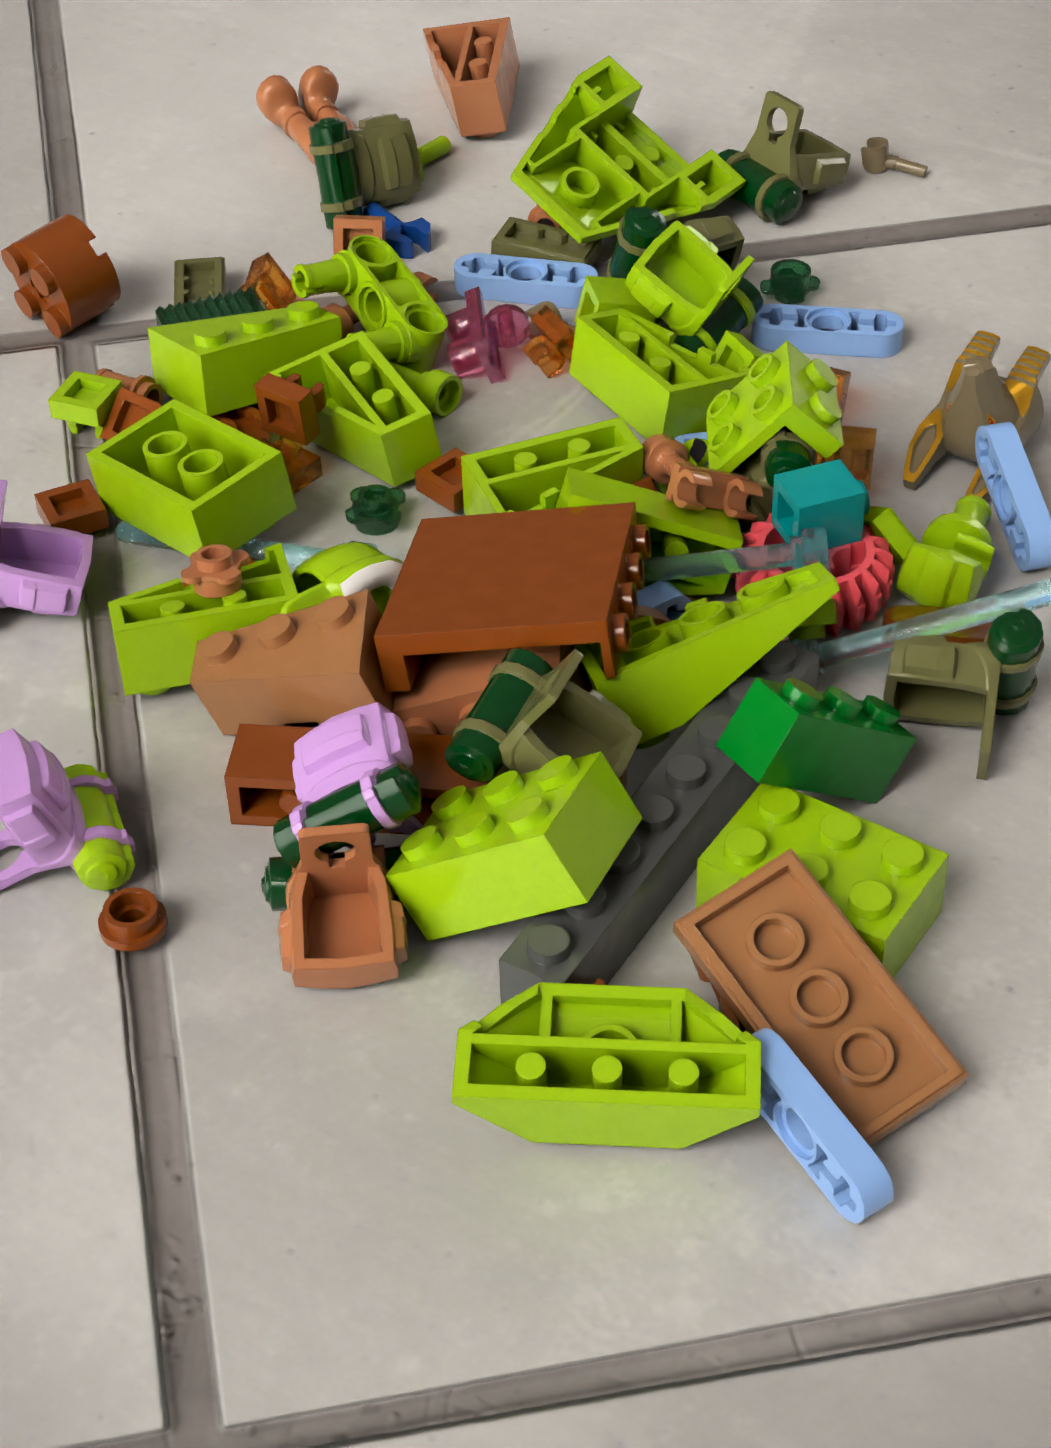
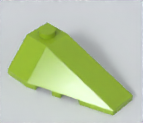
(692, 659)

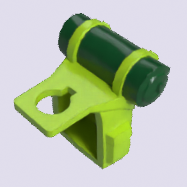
(693, 288)

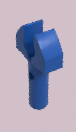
(400, 234)

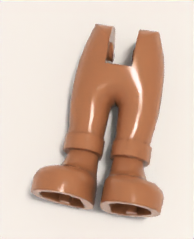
(296, 114)

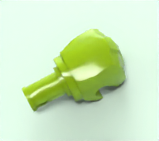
(951, 558)

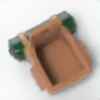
(337, 912)

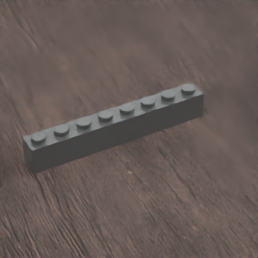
(683, 811)

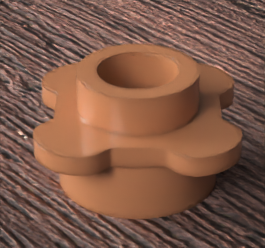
(215, 570)

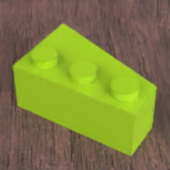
(222, 358)
(647, 375)
(368, 410)
(533, 470)
(670, 528)
(161, 624)

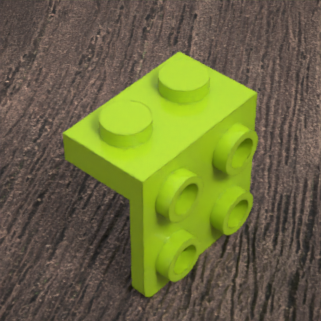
(776, 393)

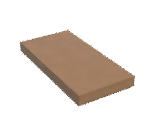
(802, 970)

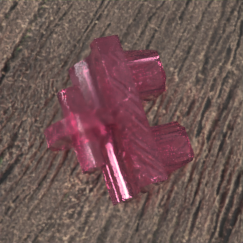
(479, 337)

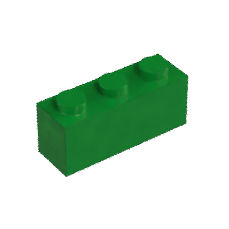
(816, 739)

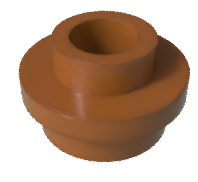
(132, 920)

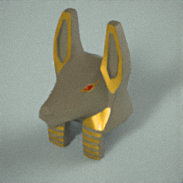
(975, 399)

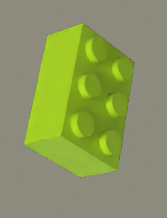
(191, 480)
(514, 846)
(874, 875)

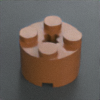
(61, 275)

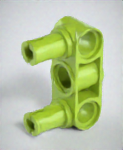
(384, 296)

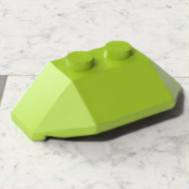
(608, 1067)

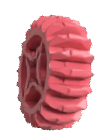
(861, 570)

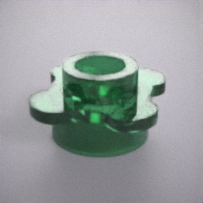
(790, 281)
(375, 509)

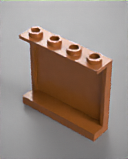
(515, 585)

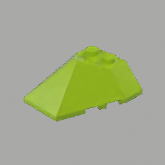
(604, 159)

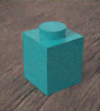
(818, 498)

